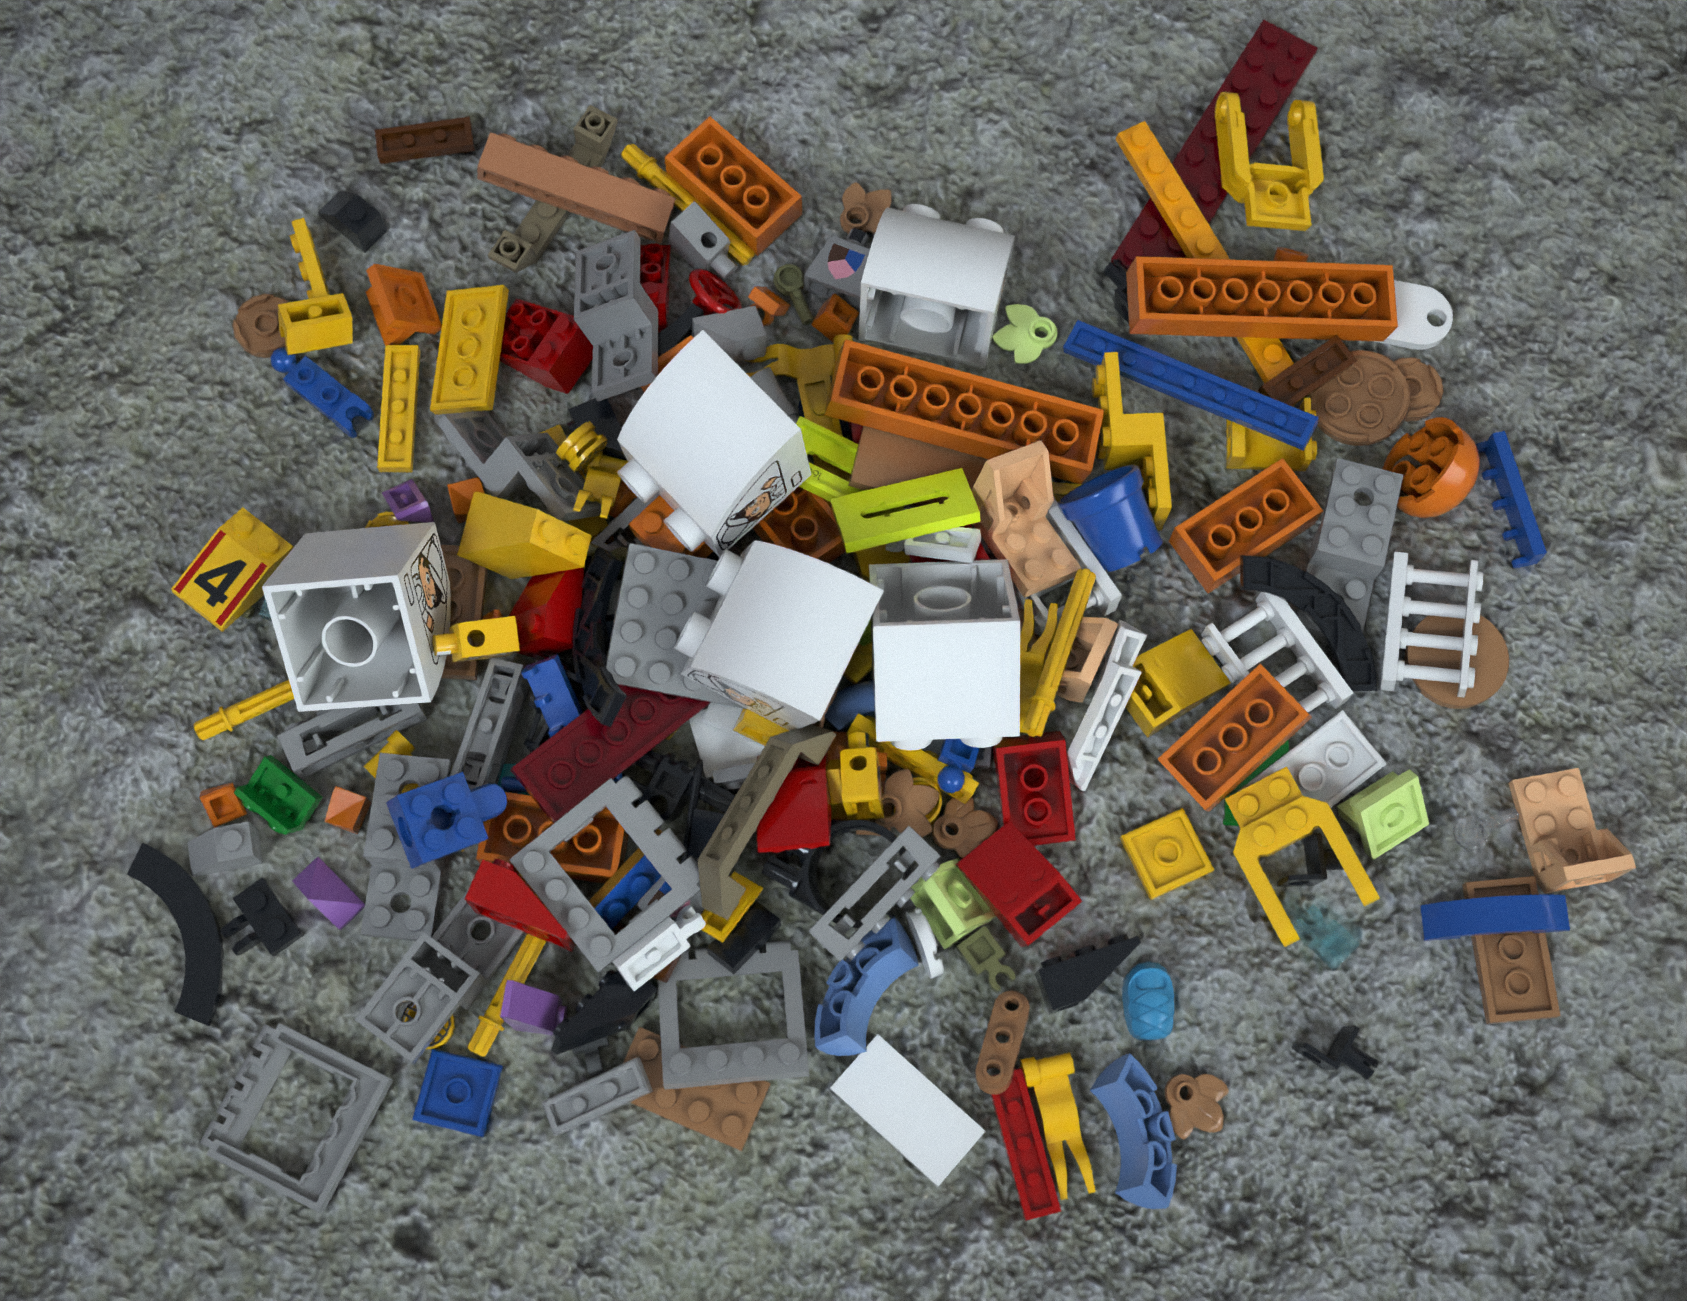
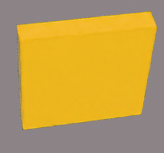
(1166, 854)

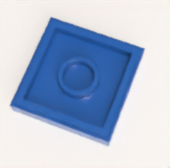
(457, 1093)

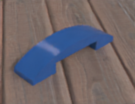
(1494, 916)

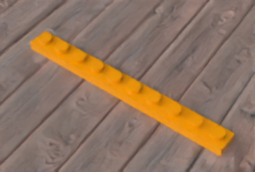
(1190, 229)

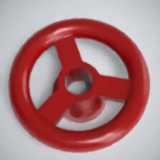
(713, 294)

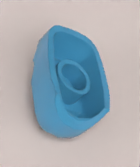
(1148, 1001)

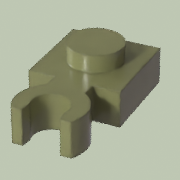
(983, 954)

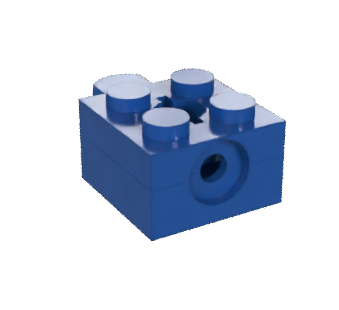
(444, 817)

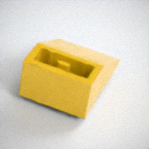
(1173, 682)

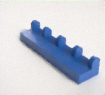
(1513, 500)
(552, 693)

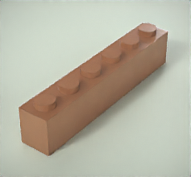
(575, 187)

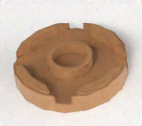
(258, 325)
(1424, 386)

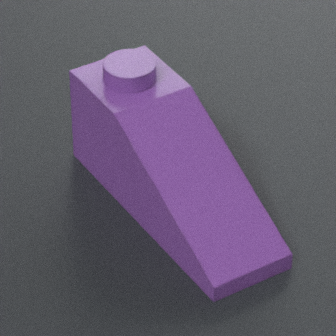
(531, 1009)

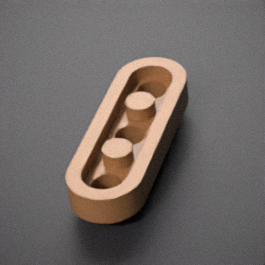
(1002, 1055)

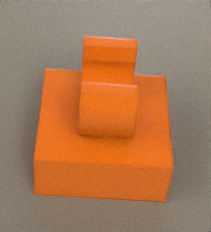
(769, 303)

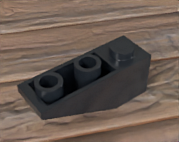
(1075, 979)
(603, 1014)

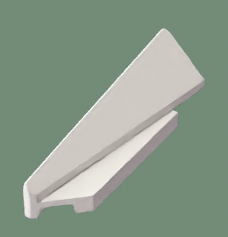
(1108, 703)

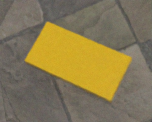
(469, 350)

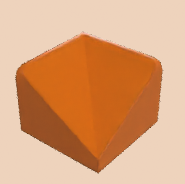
(835, 317)
(461, 496)
(347, 810)

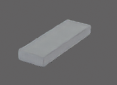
(597, 1096)

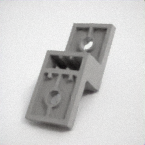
(616, 315)
(517, 464)
(1353, 538)
(389, 864)
(437, 978)

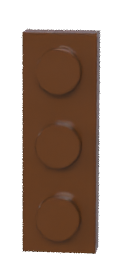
(424, 140)
(1309, 373)

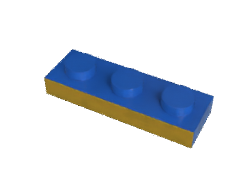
(625, 888)

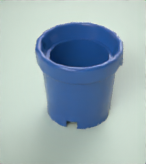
(1113, 517)

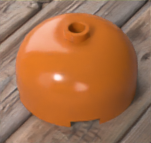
(1447, 470)

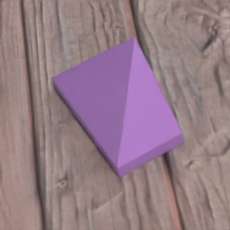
(408, 503)
(328, 893)

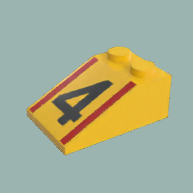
(232, 569)

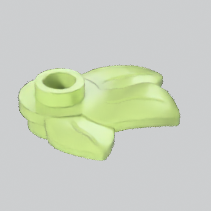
(1020, 333)

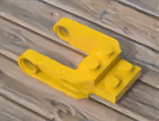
(1271, 193)
(1276, 816)

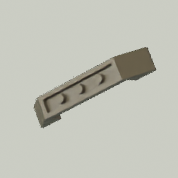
(542, 222)
(719, 891)

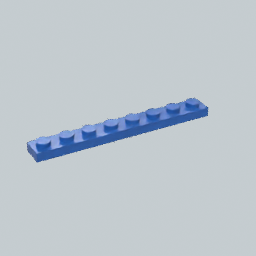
(1194, 386)

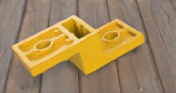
(1132, 439)

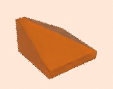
(222, 804)

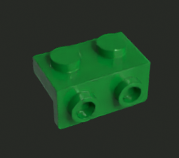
(279, 796)

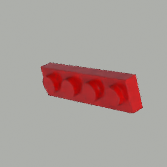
(1025, 1149)

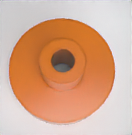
(1289, 255)

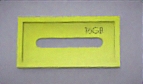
(836, 451)
(864, 533)

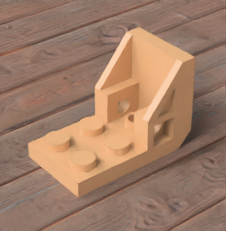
(1013, 502)
(1085, 657)
(1562, 834)

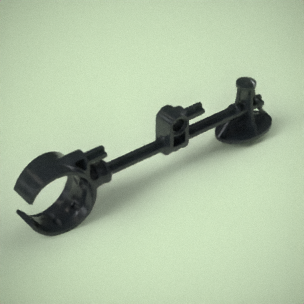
(674, 782)

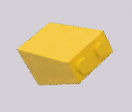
(520, 539)

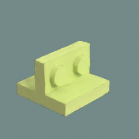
(1386, 812)
(950, 904)

